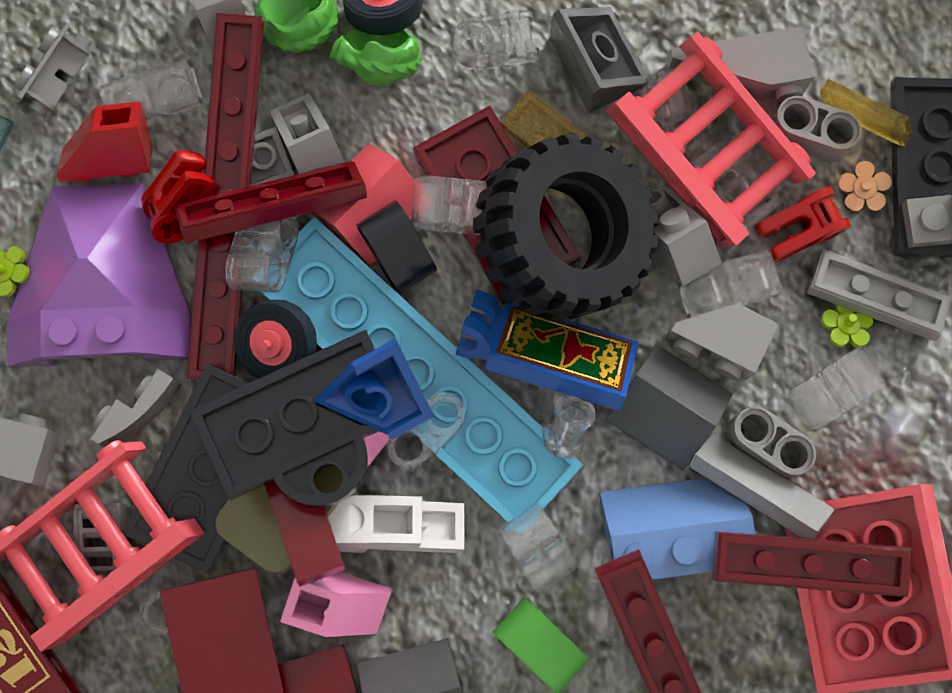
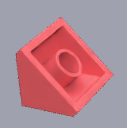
(384, 182)

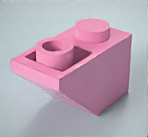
(337, 606)

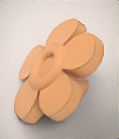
(865, 187)

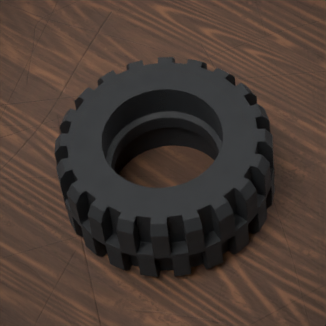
(615, 210)

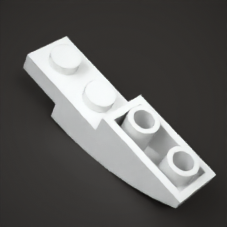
(397, 524)

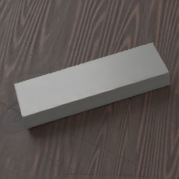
(879, 295)
(761, 488)

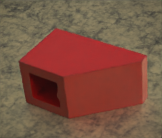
(108, 144)

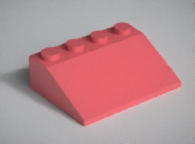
(875, 638)

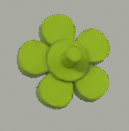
(12, 270)
(846, 327)

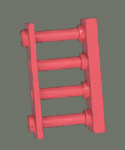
(666, 149)
(131, 563)

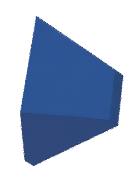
(379, 392)

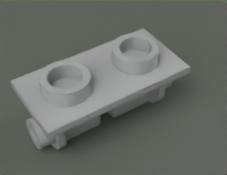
(60, 53)

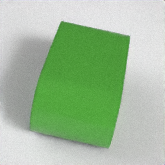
(541, 645)

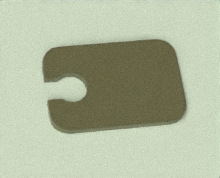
(253, 529)

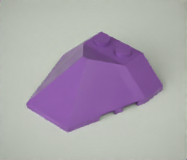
(97, 283)

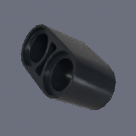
(397, 247)

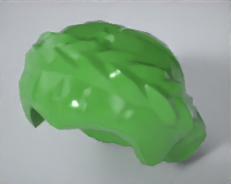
(297, 23)
(378, 58)

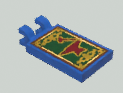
(549, 352)

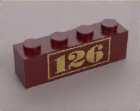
(21, 662)

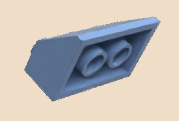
(672, 524)

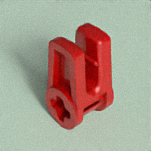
(176, 183)
(818, 216)

